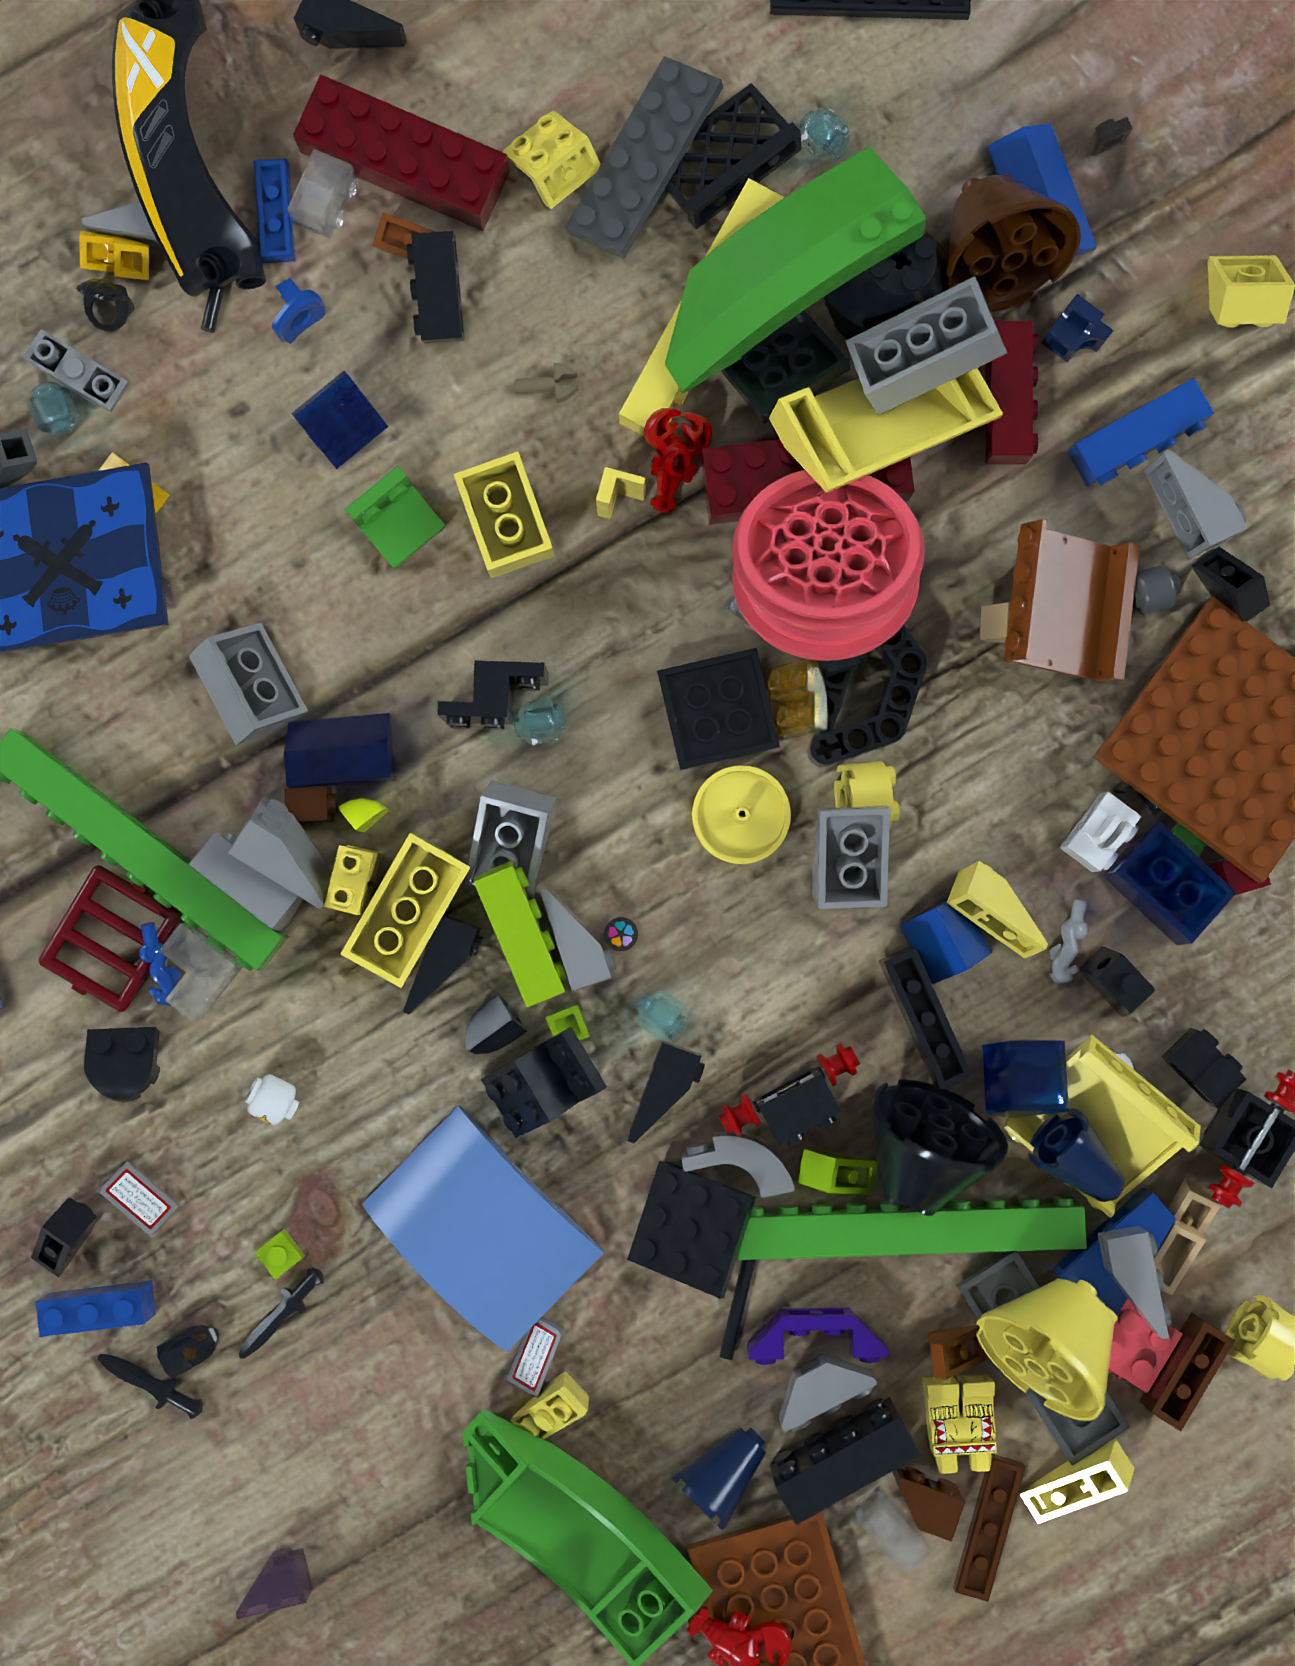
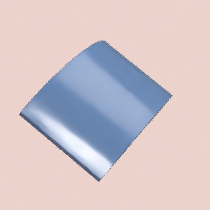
(481, 1230)

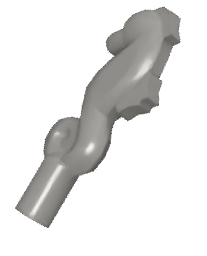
(1062, 955)

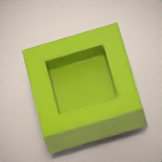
(568, 1018)
(279, 1254)

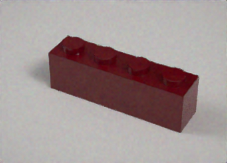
(1011, 383)

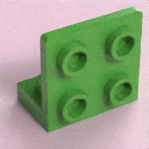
(395, 517)

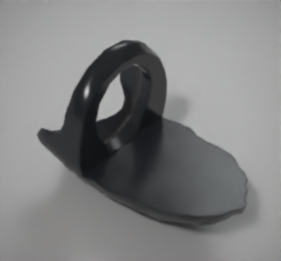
(108, 291)

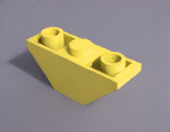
(555, 1407)

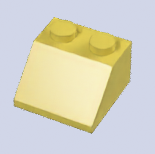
(1249, 290)

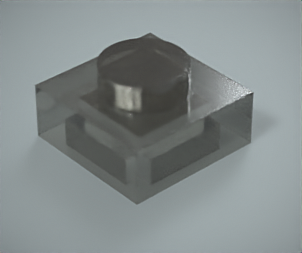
(1109, 135)

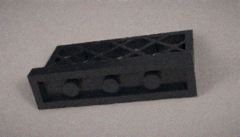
(756, 165)

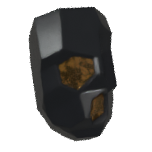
(187, 1349)

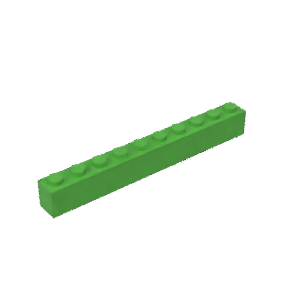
(137, 849)
(905, 1231)

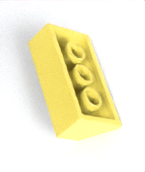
(405, 910)

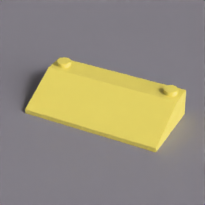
(844, 439)

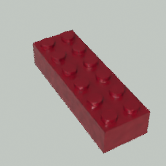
(403, 152)
(741, 471)

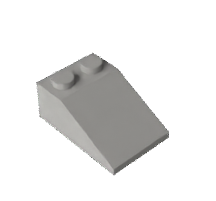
(1194, 505)
(509, 828)
(282, 851)
(851, 857)

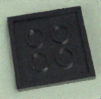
(785, 363)
(718, 709)
(691, 1229)

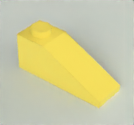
(994, 907)
(1075, 1486)

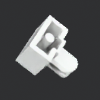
(1101, 832)

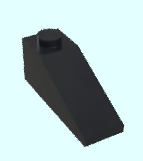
(346, 25)
(445, 954)
(668, 1082)

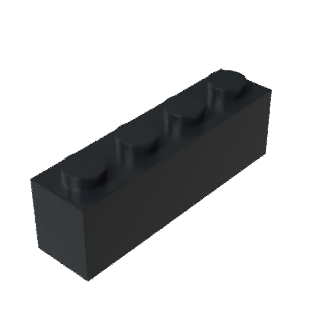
(925, 1018)

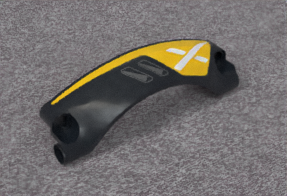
(178, 196)

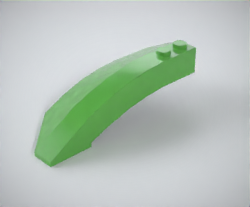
(789, 262)
(580, 1536)

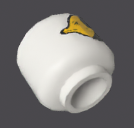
(271, 1099)

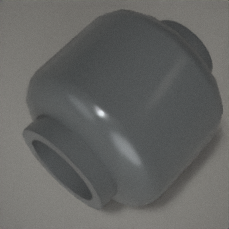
(1155, 589)

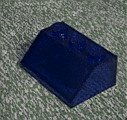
(339, 751)
(1169, 884)

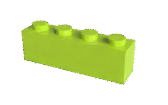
(520, 934)

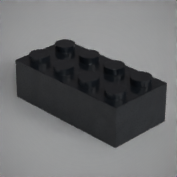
(842, 1459)

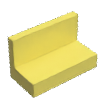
(615, 483)

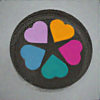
(621, 934)

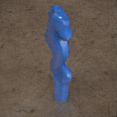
(163, 976)

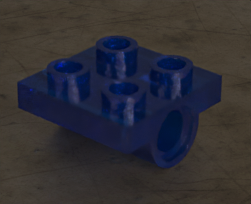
(339, 419)

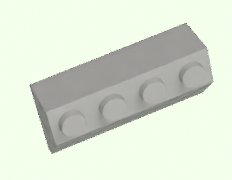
(926, 346)

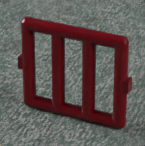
(65, 932)

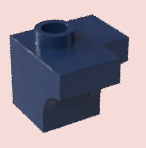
(1077, 329)

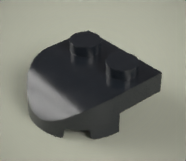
(122, 1061)

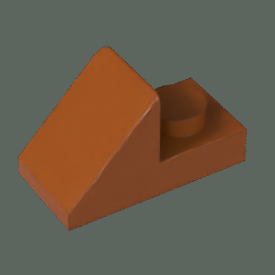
(955, 1350)

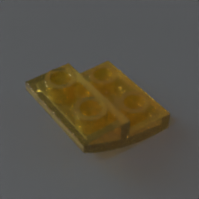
(801, 698)

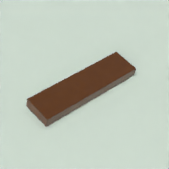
(989, 1528)

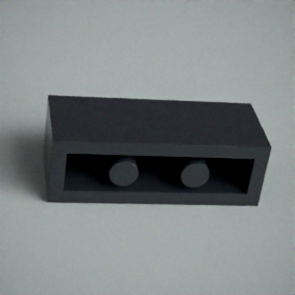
(436, 287)

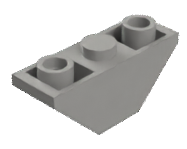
(76, 371)
(821, 1388)

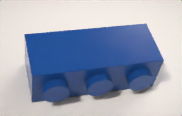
(95, 1308)

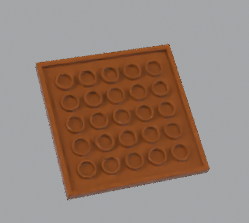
(1217, 740)

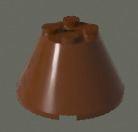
(1009, 240)

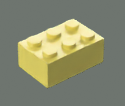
(504, 515)

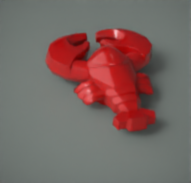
(673, 455)
(739, 1645)

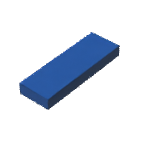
(273, 219)

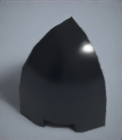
(492, 1027)

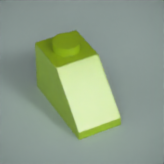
(837, 1172)

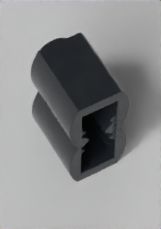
(1204, 1066)

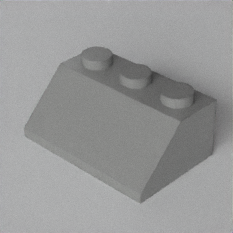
(247, 682)
(245, 885)

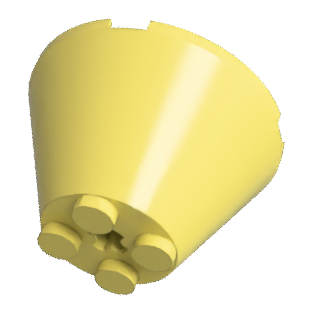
(1055, 1345)

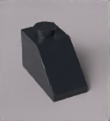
(1233, 583)
(63, 1236)

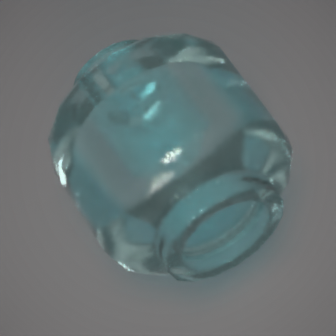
(53, 408)
(662, 1015)

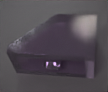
(279, 1585)

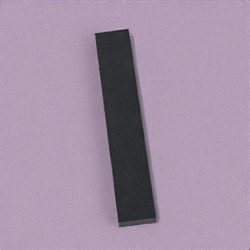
(875, 8)

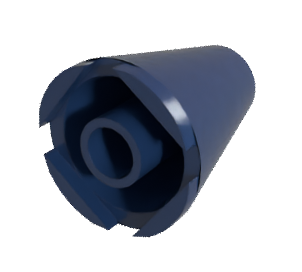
(1075, 1154)
(723, 1474)

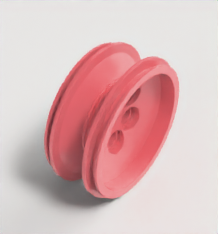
(827, 538)

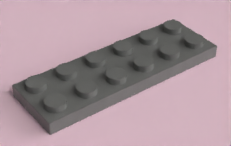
(644, 157)
(1001, 1283)

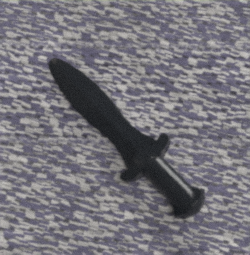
(289, 1304)
(161, 1390)

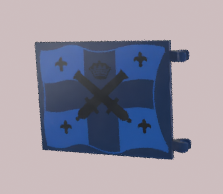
(79, 558)

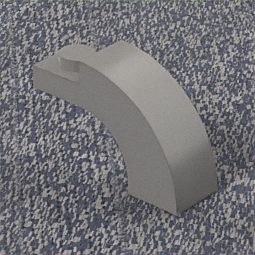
(746, 1153)

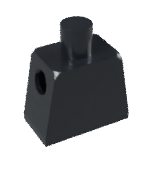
(1118, 981)

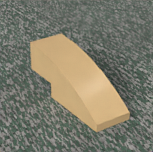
(1186, 1237)

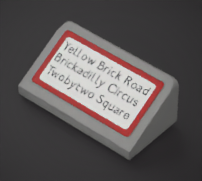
(139, 1198)
(535, 1356)

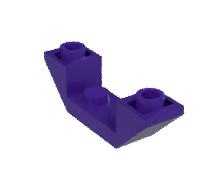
(769, 1341)

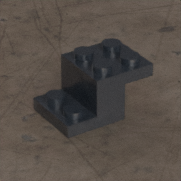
(493, 694)
(543, 1083)

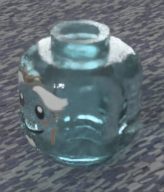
(824, 133)
(540, 721)

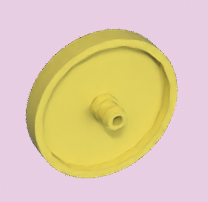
(741, 814)

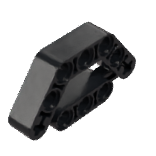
(886, 710)

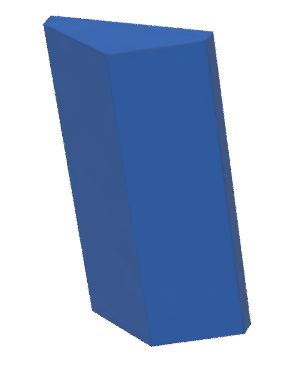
(1037, 162)

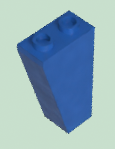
(1087, 1264)

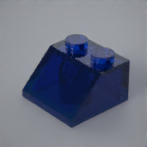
(1025, 1078)

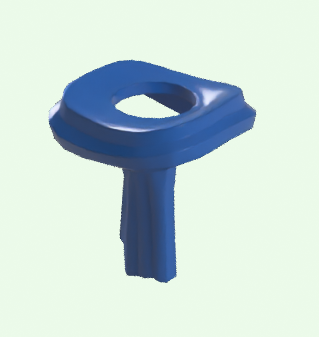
(304, 303)

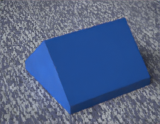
(945, 941)

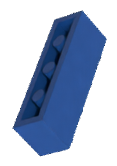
(1140, 433)

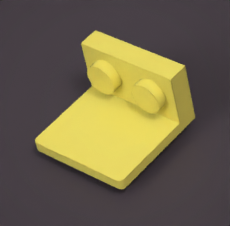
(554, 157)

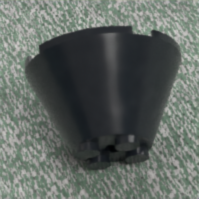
(889, 287)
(931, 1144)

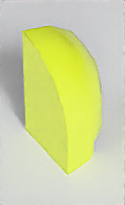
(363, 812)

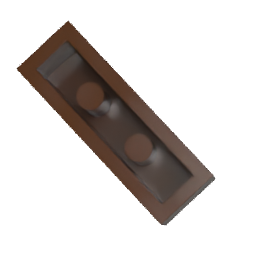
(1187, 1372)

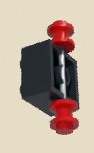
(797, 1103)
(1252, 1139)

